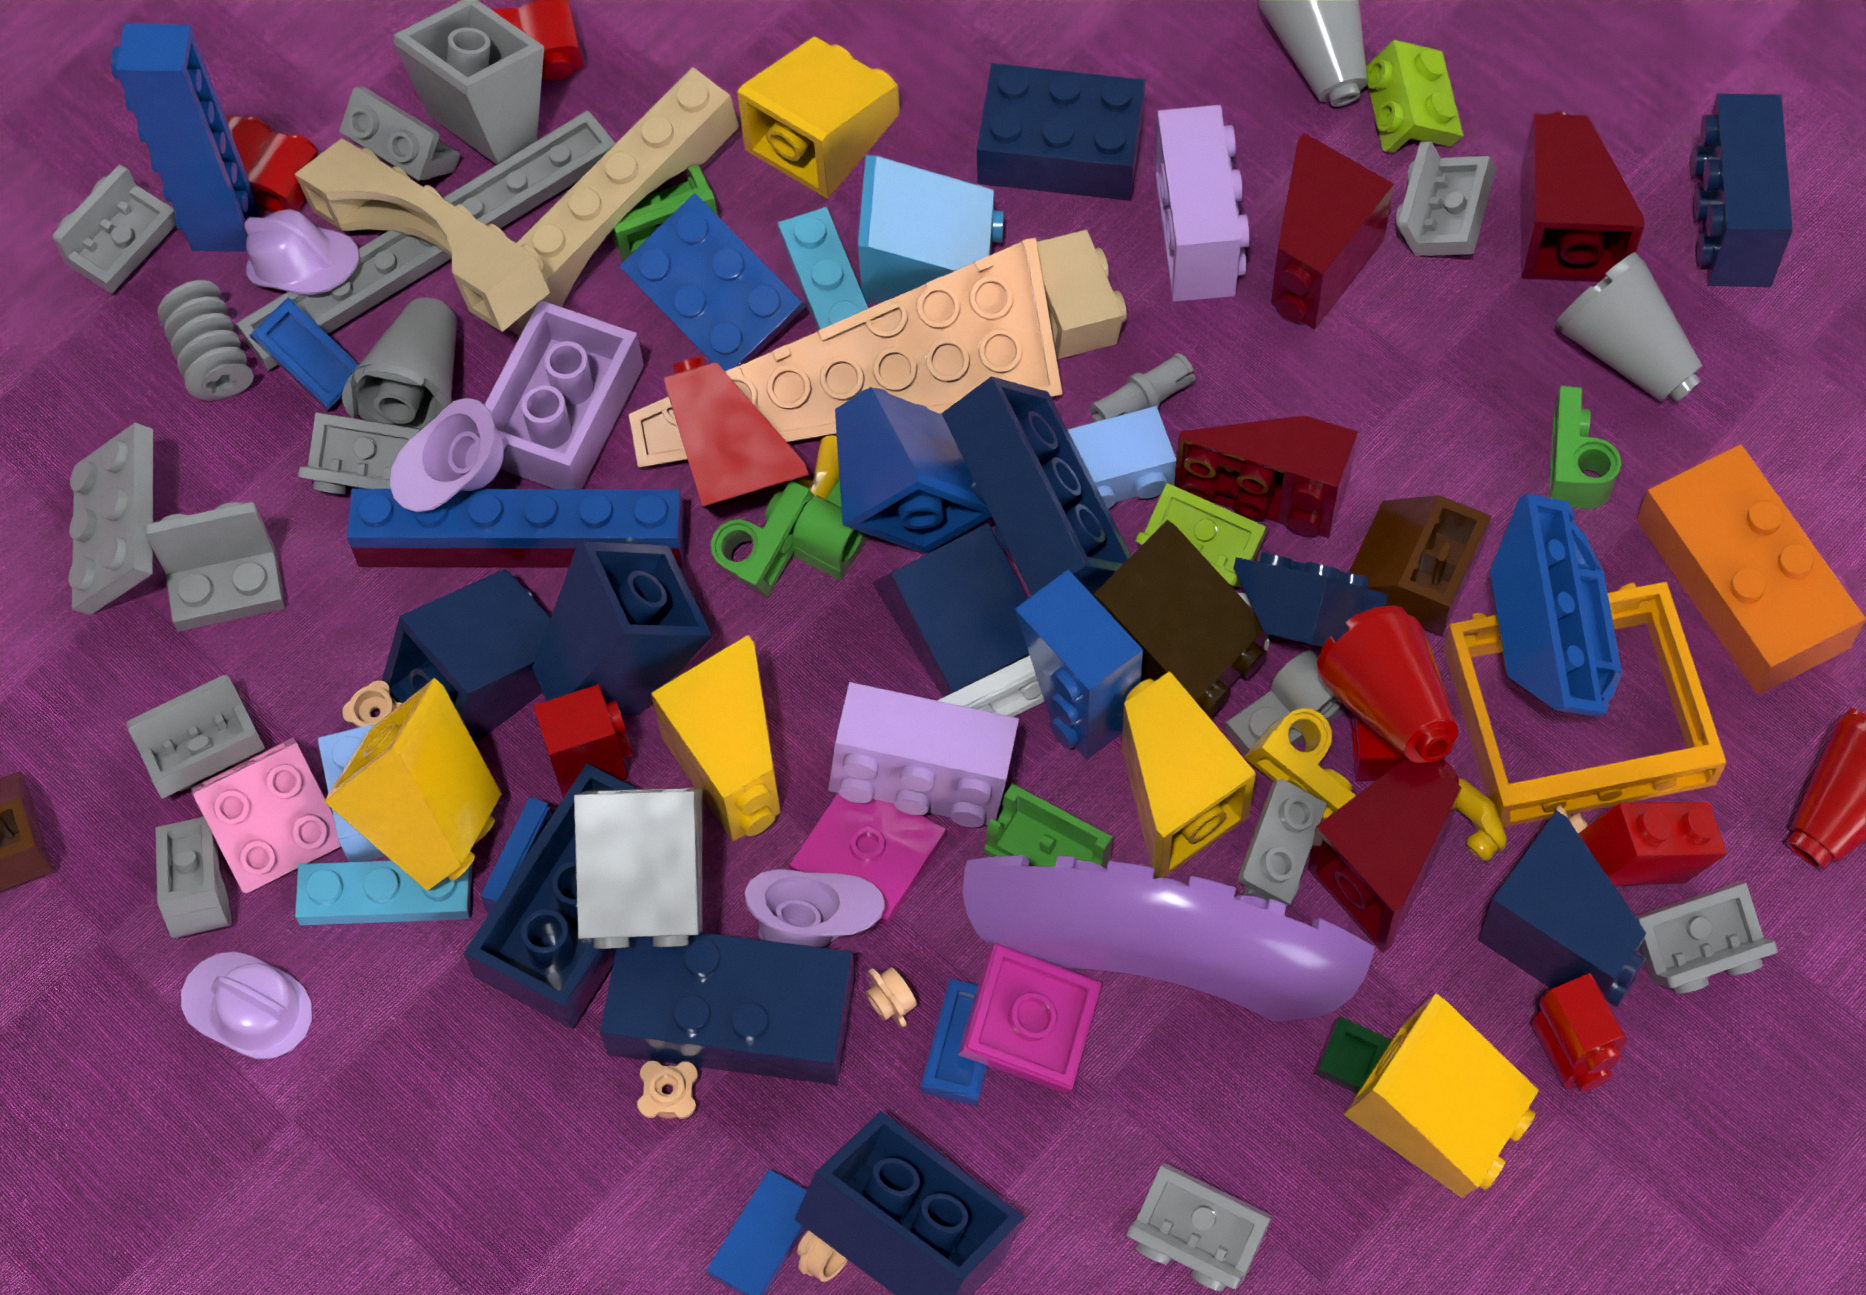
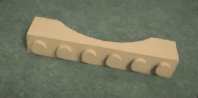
(668, 139)
(362, 193)

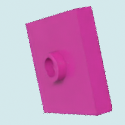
(874, 844)
(1030, 1018)

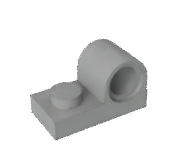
(1292, 689)
(189, 879)

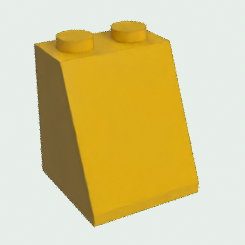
(816, 113)
(721, 737)
(1181, 773)
(419, 788)
(1445, 1099)

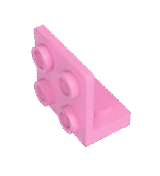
(267, 815)

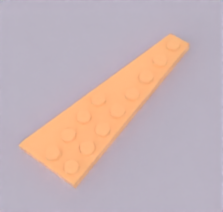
(916, 346)

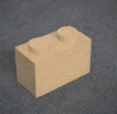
(1078, 295)

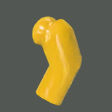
(826, 469)
(1483, 813)

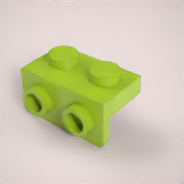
(1412, 96)
(1210, 528)

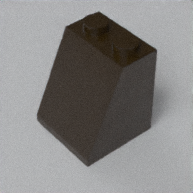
(1184, 618)

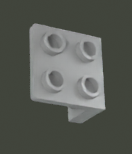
(217, 565)

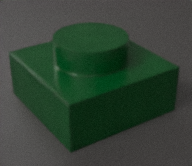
(1350, 1054)

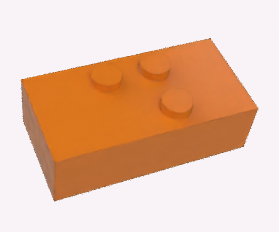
(1750, 569)

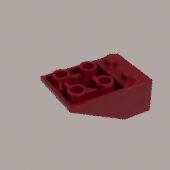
(1271, 470)

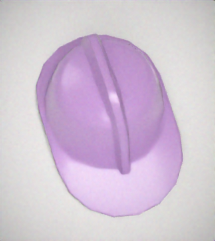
(296, 255)
(448, 456)
(811, 906)
(246, 1005)

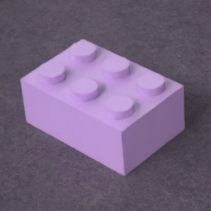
(1199, 203)
(562, 394)
(922, 755)

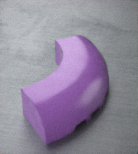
(1166, 932)

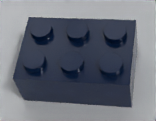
(1060, 131)
(1742, 190)
(907, 1214)

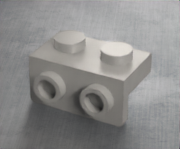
(396, 136)
(1444, 202)
(113, 230)
(353, 452)
(194, 736)
(1281, 843)
(1703, 938)
(1199, 1229)

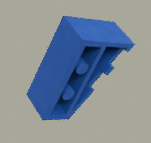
(1080, 662)

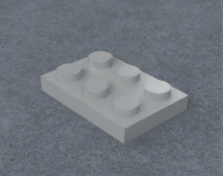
(110, 519)

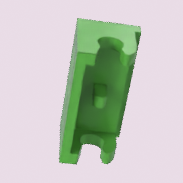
(656, 209)
(1043, 832)

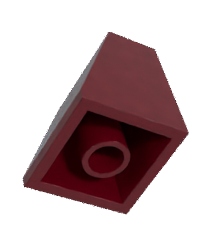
(1573, 203)
(1328, 230)
(1383, 845)

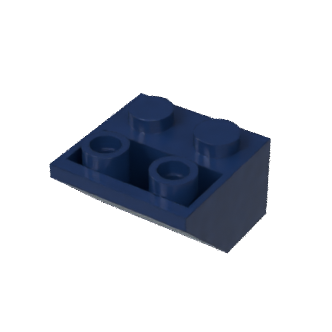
(1304, 599)

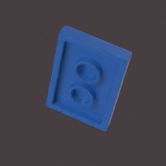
(712, 285)

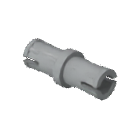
(1146, 389)

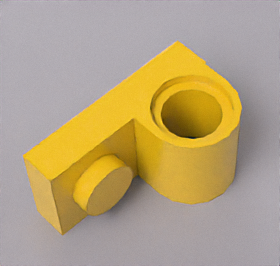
(1280, 760)

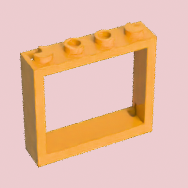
(1606, 784)

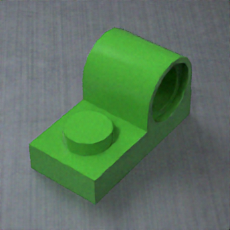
(1576, 452)
(823, 539)
(771, 544)

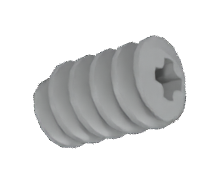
(204, 341)

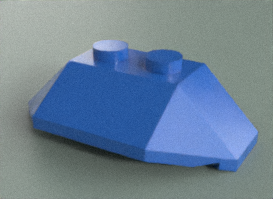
(1555, 609)

